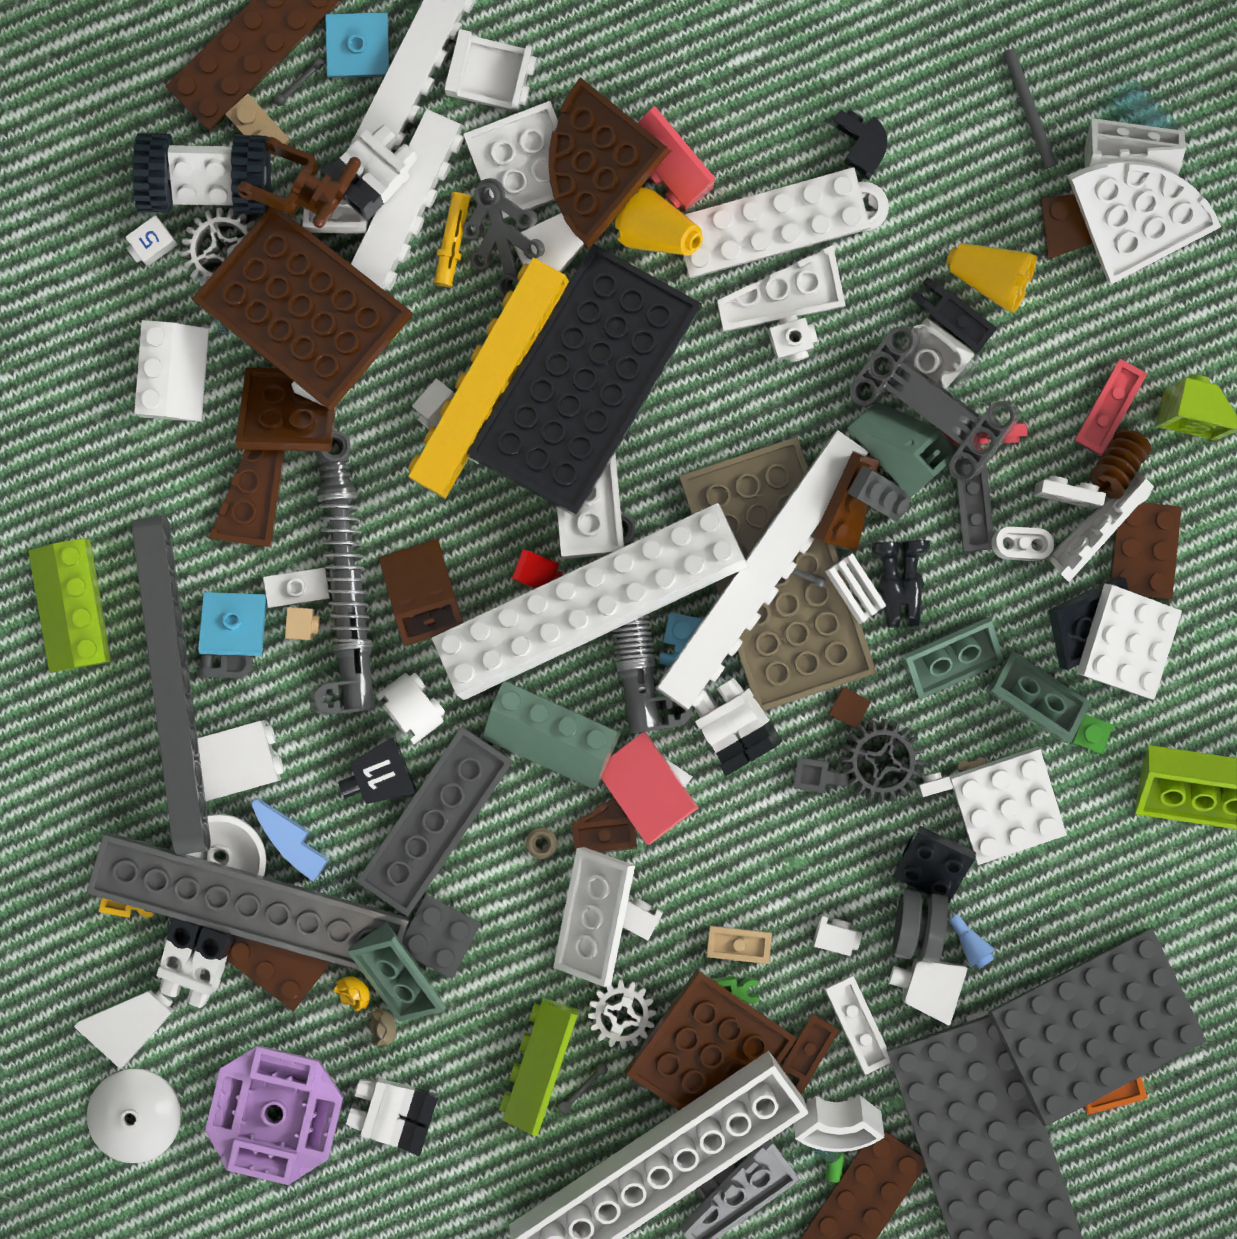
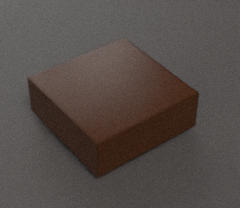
(849, 707)

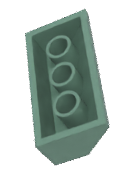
(550, 734)

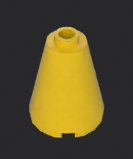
(656, 225)
(994, 272)

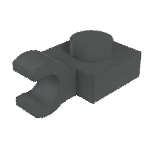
(814, 775)

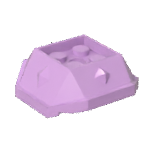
(267, 1147)

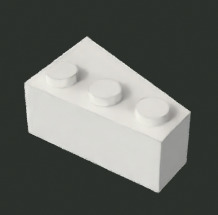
(1132, 142)

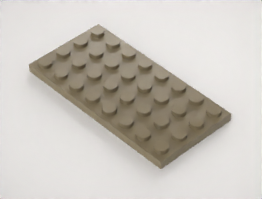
(806, 632)

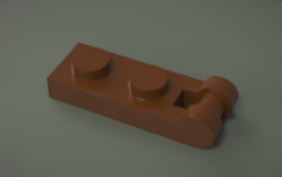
(809, 1050)

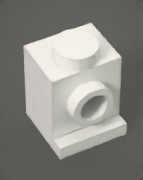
(639, 918)
(836, 936)

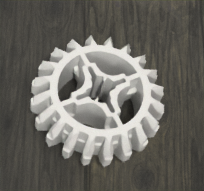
(212, 225)

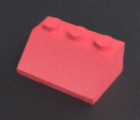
(681, 171)

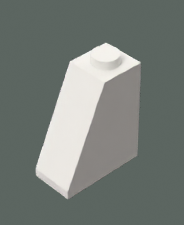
(559, 243)
(127, 1025)

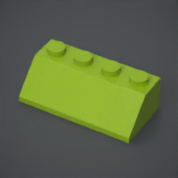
(1197, 409)
(69, 605)
(1188, 787)
(540, 1065)

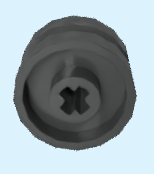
(923, 927)

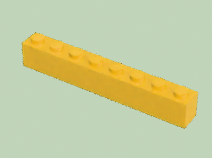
(488, 376)

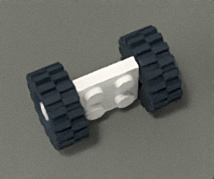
(198, 174)

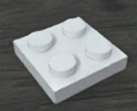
(1081, 495)

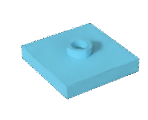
(357, 45)
(232, 624)

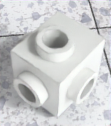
(784, 347)

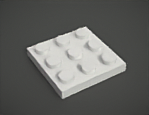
(517, 155)
(1129, 641)
(1008, 805)

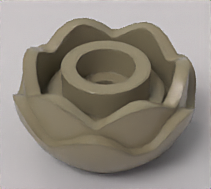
(382, 1027)

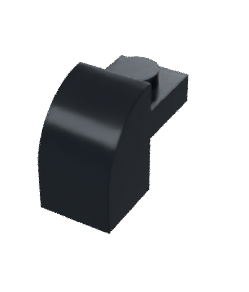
(869, 145)

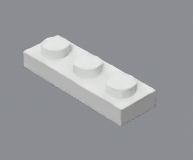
(858, 1024)

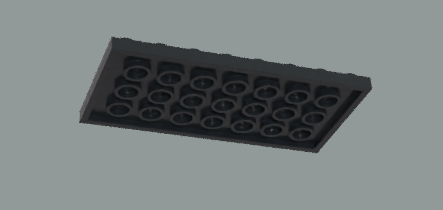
(584, 380)

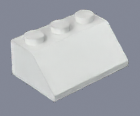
(171, 371)

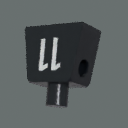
(379, 774)

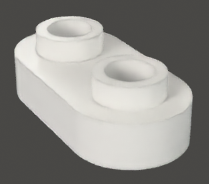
(1020, 543)

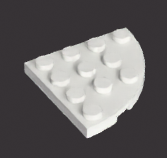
(1138, 214)

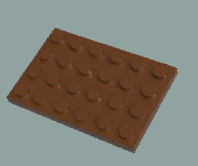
(302, 307)

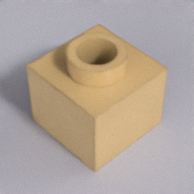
(301, 623)

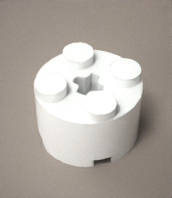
(411, 707)

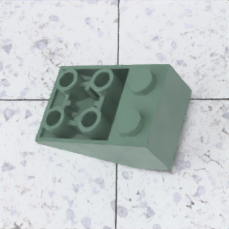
(903, 445)

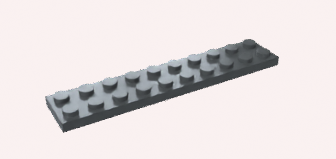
(234, 900)

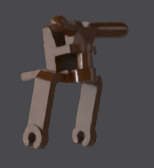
(307, 191)

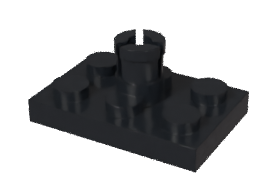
(1073, 621)

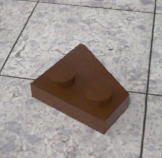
(605, 829)

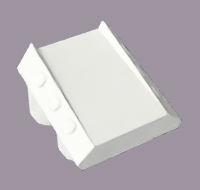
(939, 353)

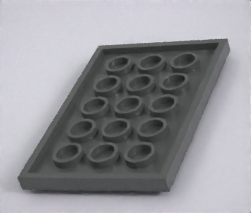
(1097, 1026)

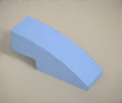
(289, 840)

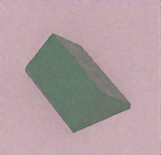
(953, 657)
(1039, 697)
(396, 975)

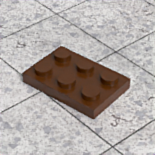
(1147, 550)

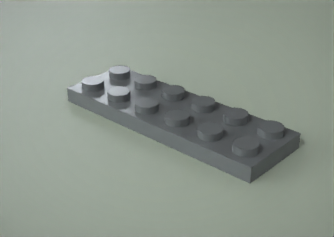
(434, 821)

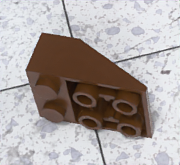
(420, 592)

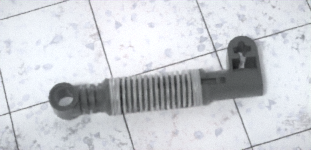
(638, 667)

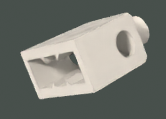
(931, 987)

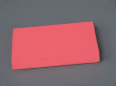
(647, 788)

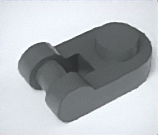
(231, 666)

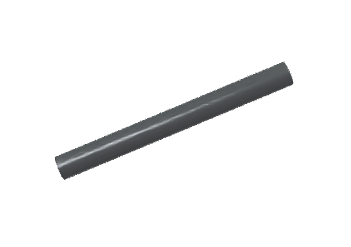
(1029, 108)

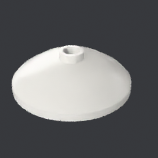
(238, 841)
(149, 1100)

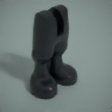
(904, 590)

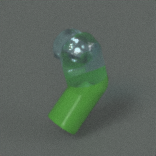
(834, 1164)

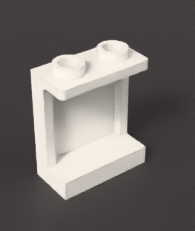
(490, 72)
(239, 760)

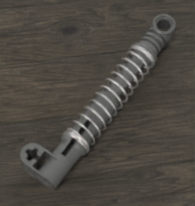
(345, 589)

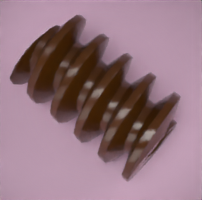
(1120, 463)

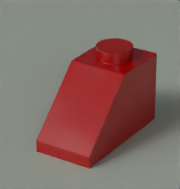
(535, 570)

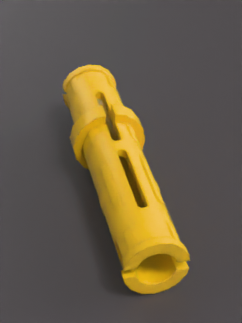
(451, 241)

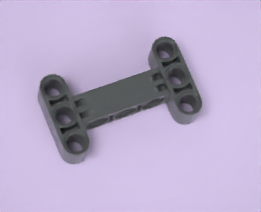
(933, 402)

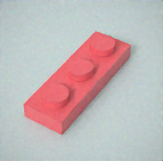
(1110, 407)

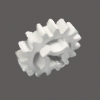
(618, 1026)

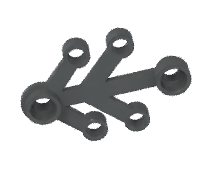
(500, 232)

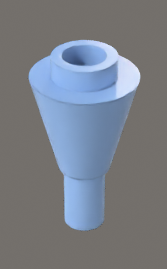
(975, 948)

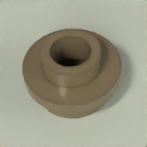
(531, 843)

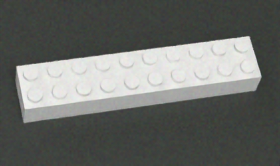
(589, 602)
(670, 1158)

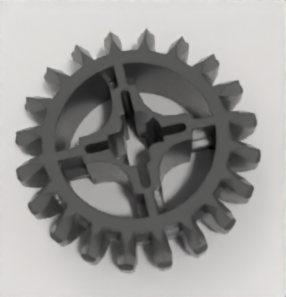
(906, 770)

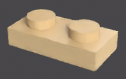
(253, 120)
(739, 944)

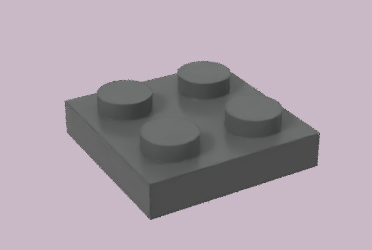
(440, 936)

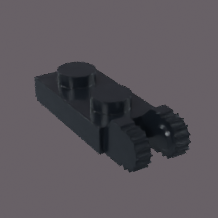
(956, 316)

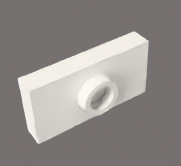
(296, 587)

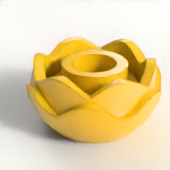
(353, 992)

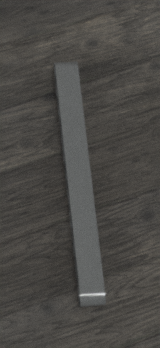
(171, 685)

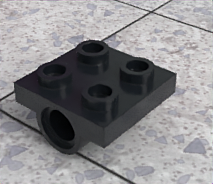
(934, 863)

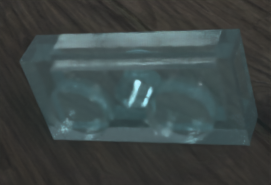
(1142, 108)

